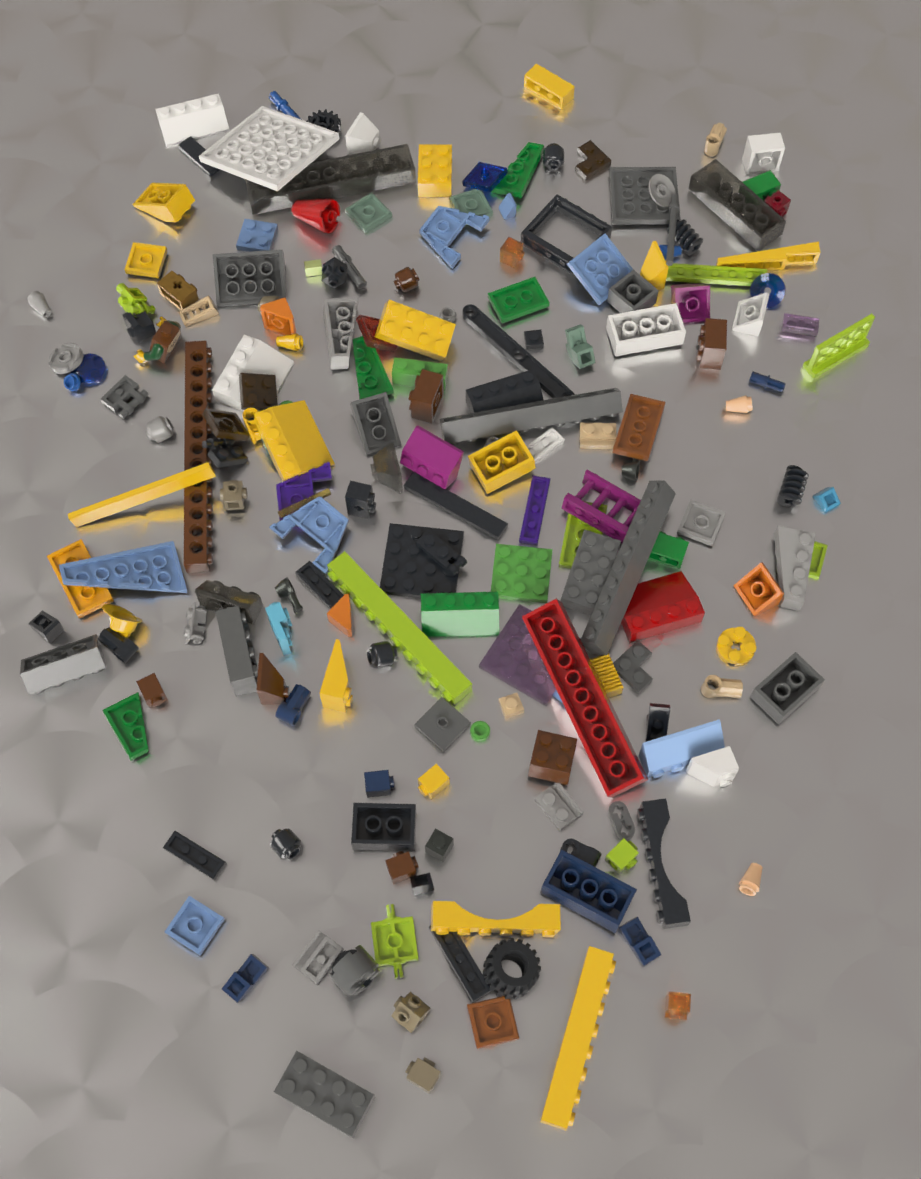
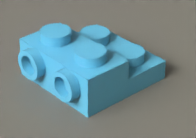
(280, 623)

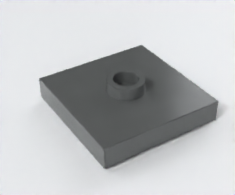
(442, 724)

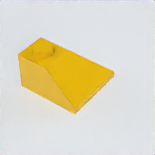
(655, 267)

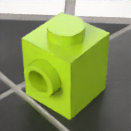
(622, 856)

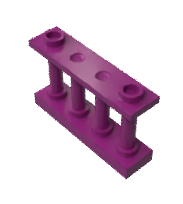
(596, 518)

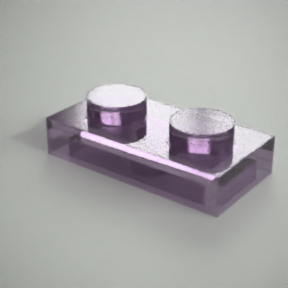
(800, 325)

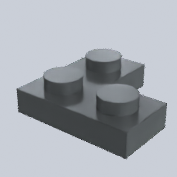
(629, 666)

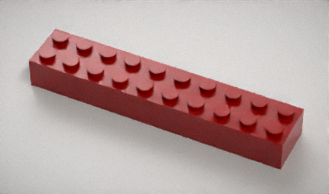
(584, 698)

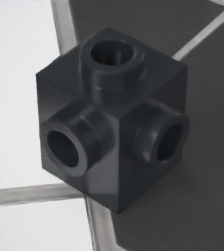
(334, 272)

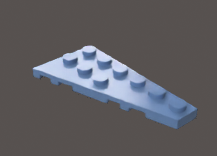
(136, 569)

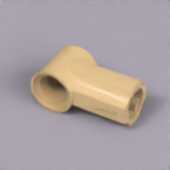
(714, 139)
(722, 686)

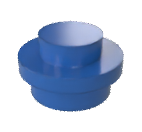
(72, 382)

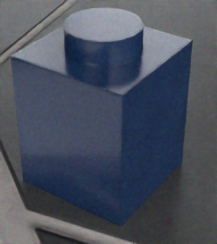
(378, 783)

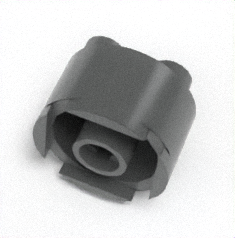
(354, 971)

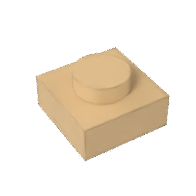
(511, 705)

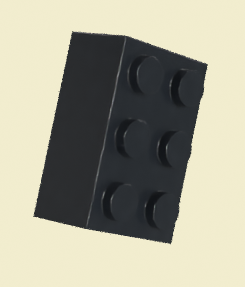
(383, 826)

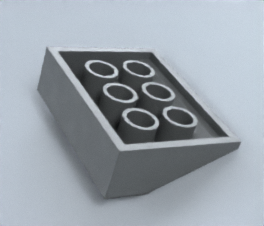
(248, 277)

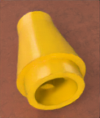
(291, 342)

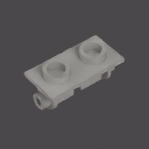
(193, 630)

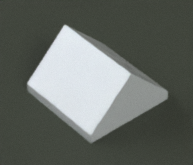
(750, 314)

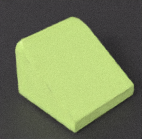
(313, 267)

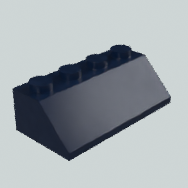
(588, 891)

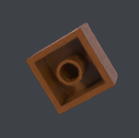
(712, 343)
(426, 396)
(552, 757)

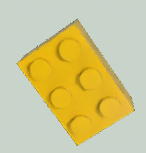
(435, 170)
(501, 462)

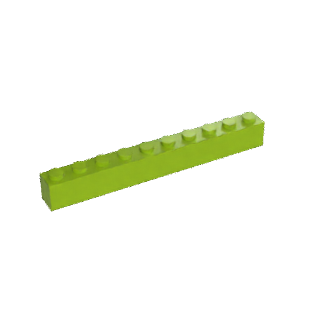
(399, 628)

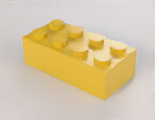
(415, 330)

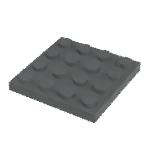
(631, 195)

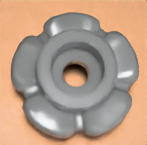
(448, 314)

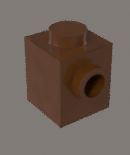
(401, 866)

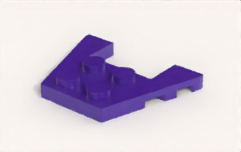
(301, 486)

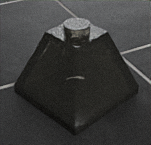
(387, 468)

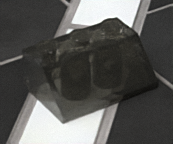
(217, 596)

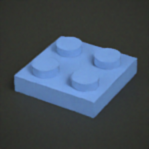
(256, 236)
(194, 925)

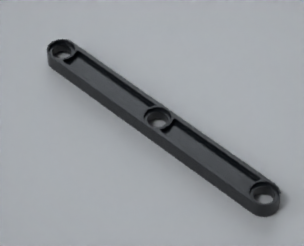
(510, 347)

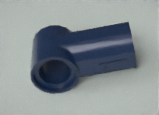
(292, 708)

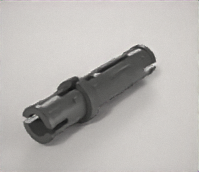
(352, 271)

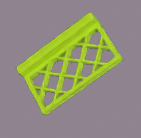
(839, 347)

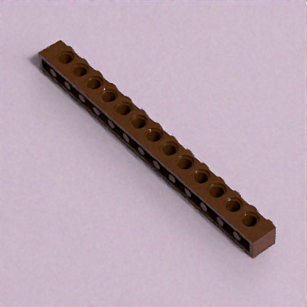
(194, 367)

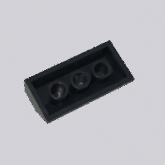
(505, 392)

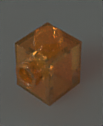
(511, 252)

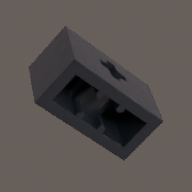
(360, 500)

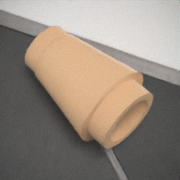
(740, 404)
(751, 880)

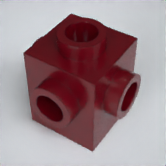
(779, 203)

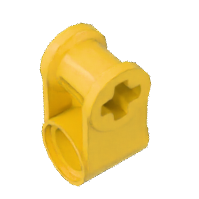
(250, 424)

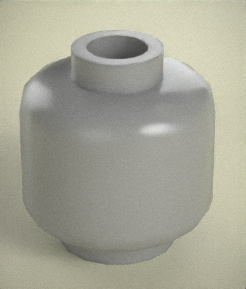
(159, 429)

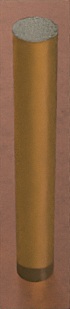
(292, 508)

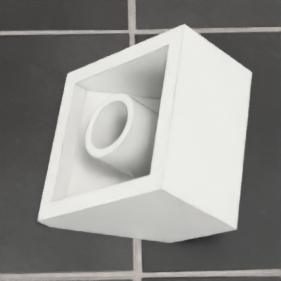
(714, 767)

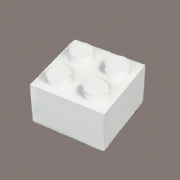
(763, 153)

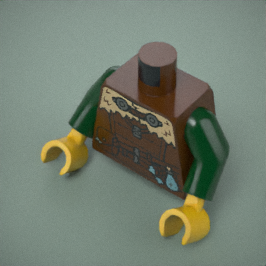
(162, 342)

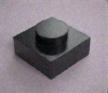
(533, 339)
(422, 884)

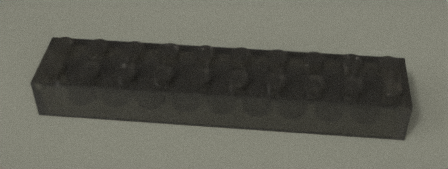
(338, 179)

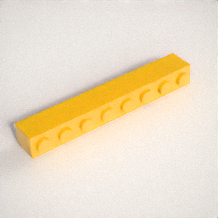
(577, 1039)

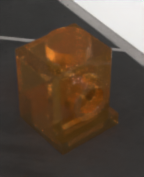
(677, 1005)

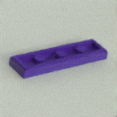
(534, 510)

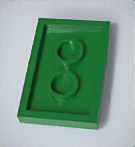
(518, 299)

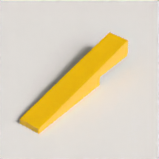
(774, 258)

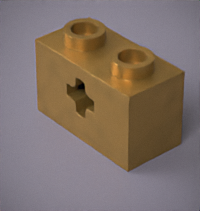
(177, 290)

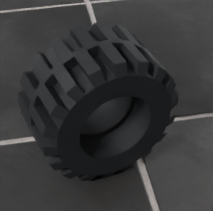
(519, 954)

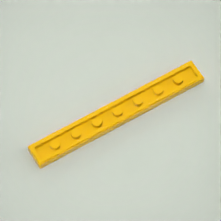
(141, 494)

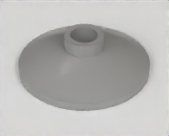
(661, 189)

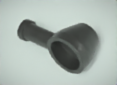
(631, 469)
(285, 589)

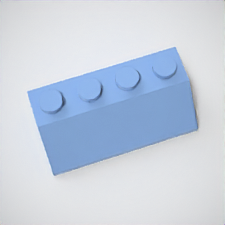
(677, 749)

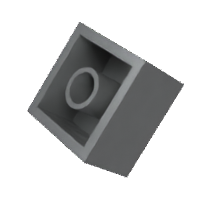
(632, 293)

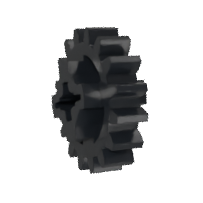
(326, 120)

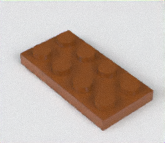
(639, 427)

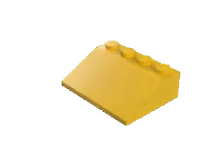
(292, 439)

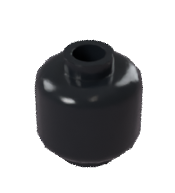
(553, 156)
(381, 654)
(285, 843)

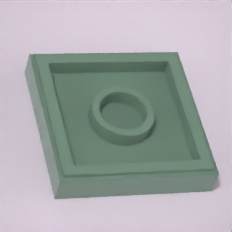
(471, 201)
(368, 212)

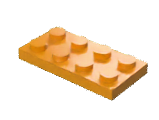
(82, 598)

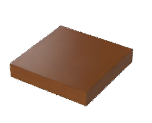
(492, 1022)

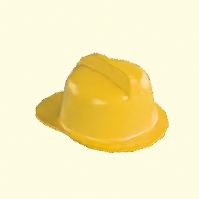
(121, 619)

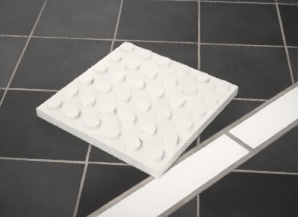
(269, 148)

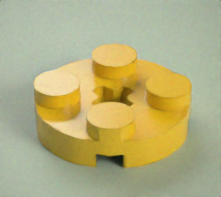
(739, 636)

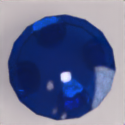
(91, 369)

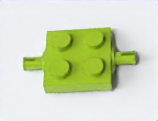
(394, 941)

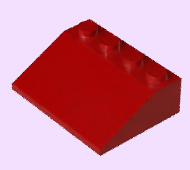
(661, 607)

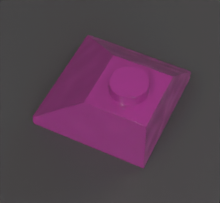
(692, 301)

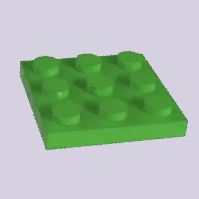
(521, 573)

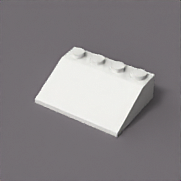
(250, 357)

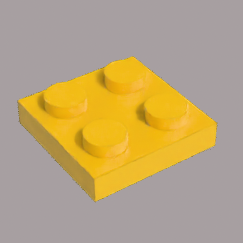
(146, 260)

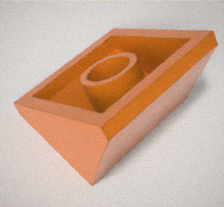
(278, 317)
(759, 590)

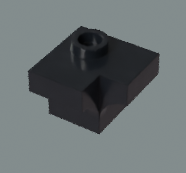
(139, 326)

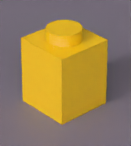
(433, 782)

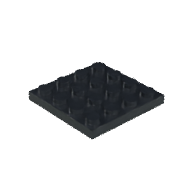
(409, 570)

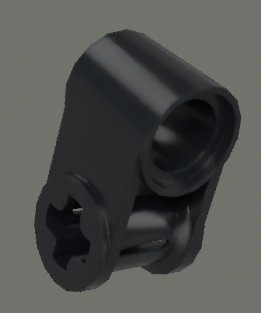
(586, 853)

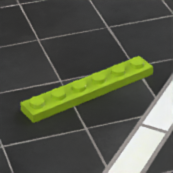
(713, 274)

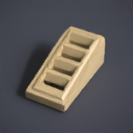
(201, 316)

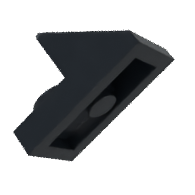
(47, 626)
(657, 721)

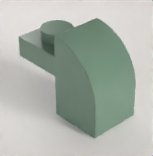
(578, 348)

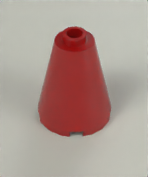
(318, 213)

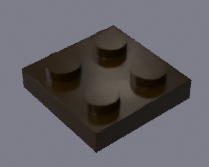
(257, 391)
(226, 425)

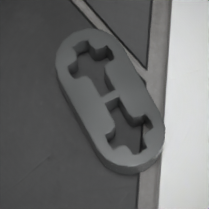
(617, 822)

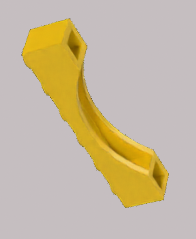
(450, 917)

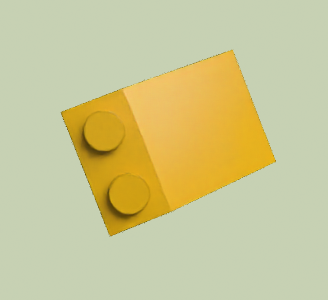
(165, 201)
(335, 688)

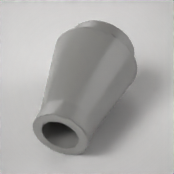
(39, 303)

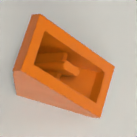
(340, 615)

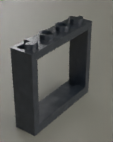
(570, 210)

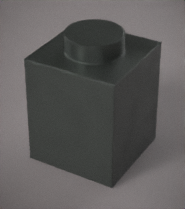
(439, 845)

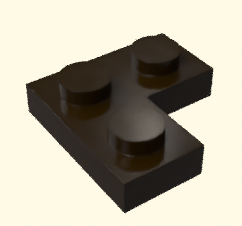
(594, 160)

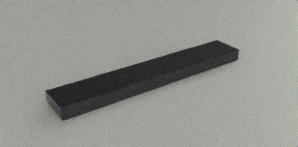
(456, 505)

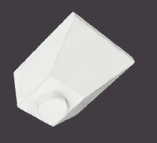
(362, 136)

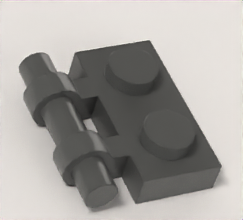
(120, 393)

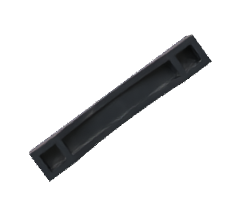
(673, 907)

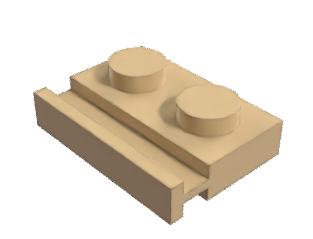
(597, 435)

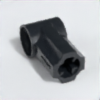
(121, 647)

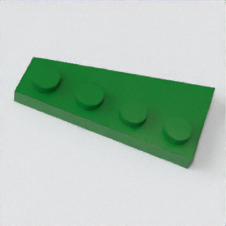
(520, 171)
(370, 371)

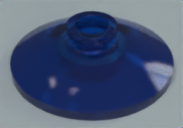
(771, 281)

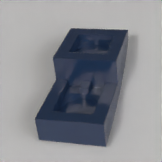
(639, 941)
(245, 978)

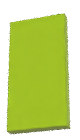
(573, 535)

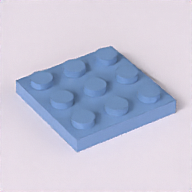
(600, 268)

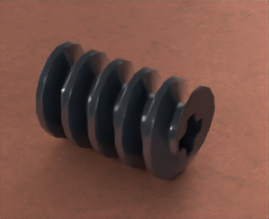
(686, 238)
(793, 486)

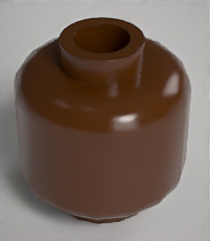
(406, 279)

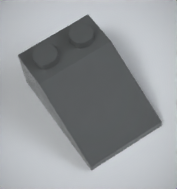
(375, 422)

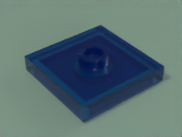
(484, 177)

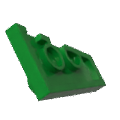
(128, 725)

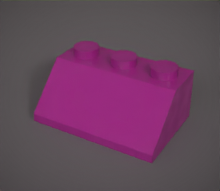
(432, 457)

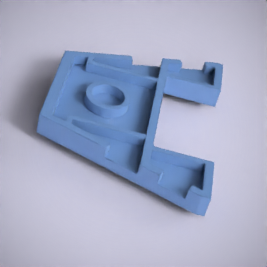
(444, 227)
(321, 523)

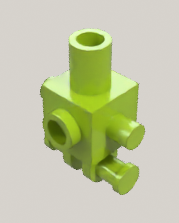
(133, 300)

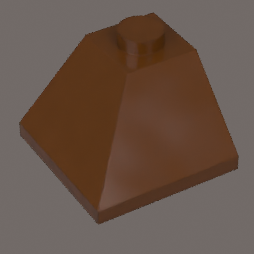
(270, 684)

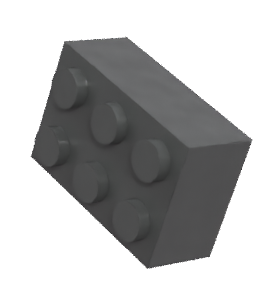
(787, 688)

